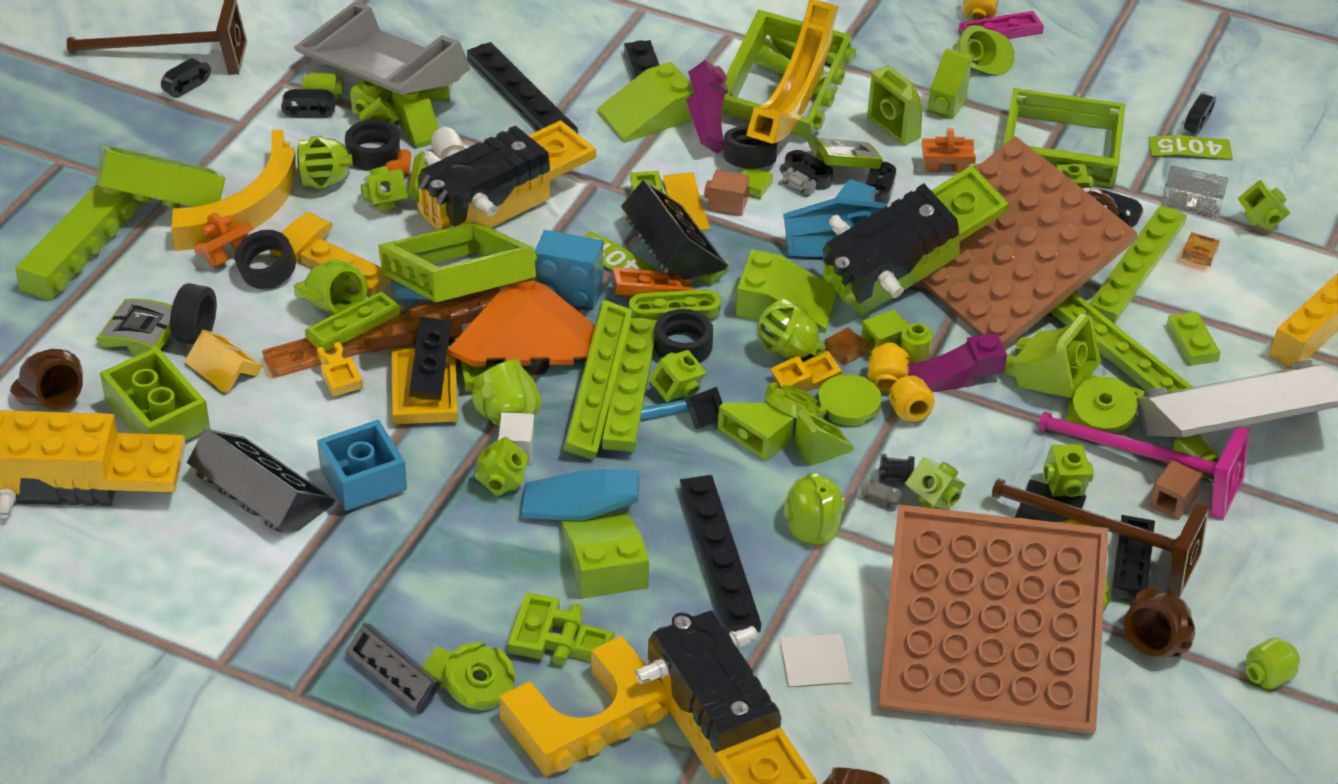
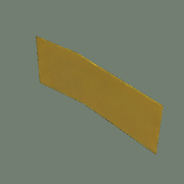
(684, 190)

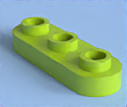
(656, 304)

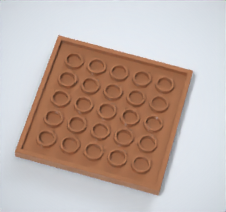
(1031, 254)
(995, 619)

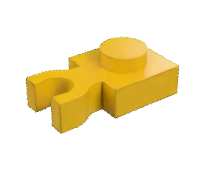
(339, 373)

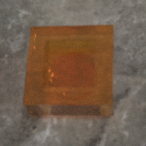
(1200, 249)
(846, 346)

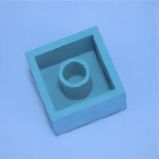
(570, 267)
(362, 465)

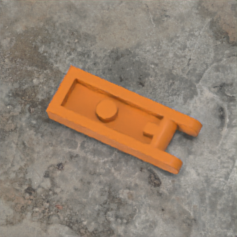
(635, 281)

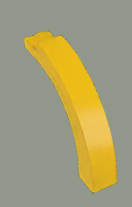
(788, 102)
(253, 204)

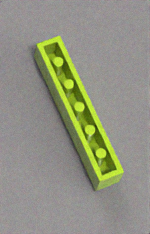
(74, 242)

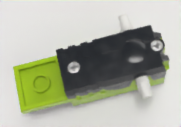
(907, 239)

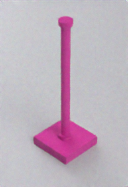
(1227, 473)

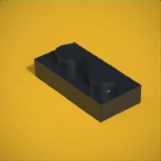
(640, 56)

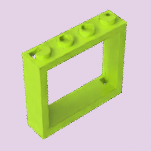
(788, 29)
(1077, 112)
(412, 260)

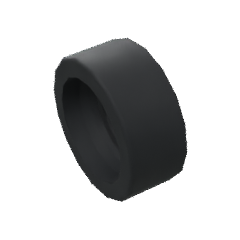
(374, 131)
(747, 151)
(260, 242)
(192, 312)
(684, 321)

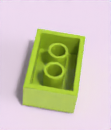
(154, 396)

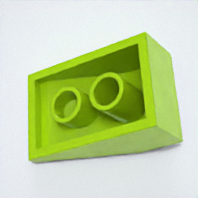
(649, 103)
(773, 278)
(607, 554)

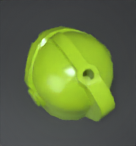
(322, 162)
(330, 286)
(795, 336)
(505, 390)
(814, 509)

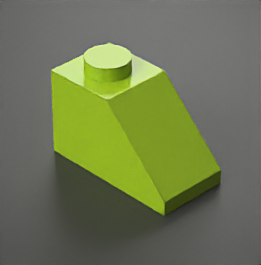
(950, 84)
(416, 117)
(756, 427)

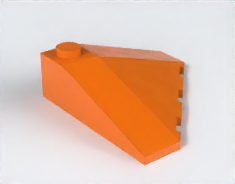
(525, 324)

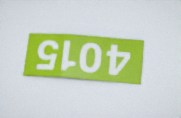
(1190, 146)
(617, 256)

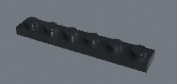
(516, 87)
(719, 554)

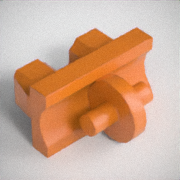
(948, 150)
(213, 246)

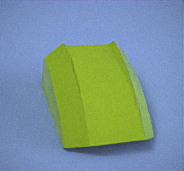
(895, 105)

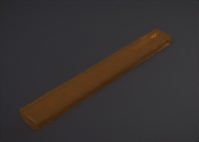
(303, 354)

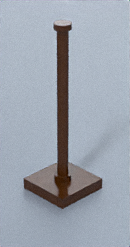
(229, 33)
(1184, 549)

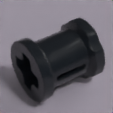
(895, 469)

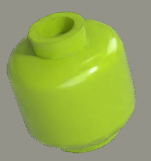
(1272, 663)

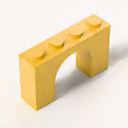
(561, 740)

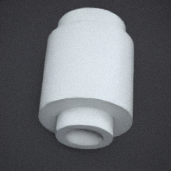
(446, 142)

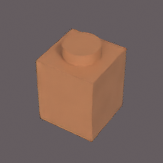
(727, 192)
(1175, 490)

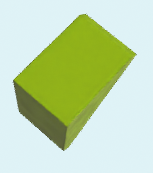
(819, 439)

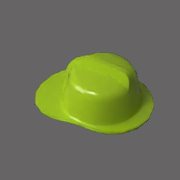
(990, 49)

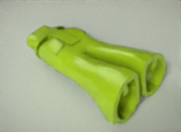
(776, 56)

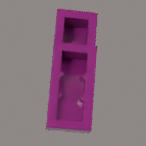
(707, 103)
(958, 367)

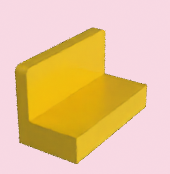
(220, 360)

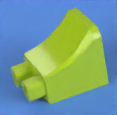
(1056, 359)

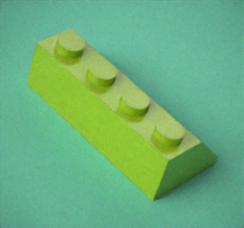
(157, 178)

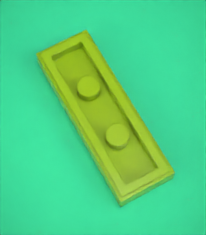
(352, 321)

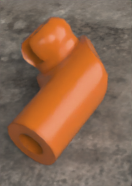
(403, 162)

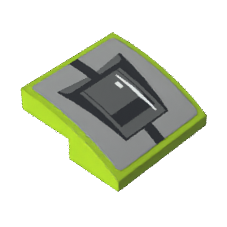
(845, 153)
(138, 325)

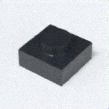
(704, 407)

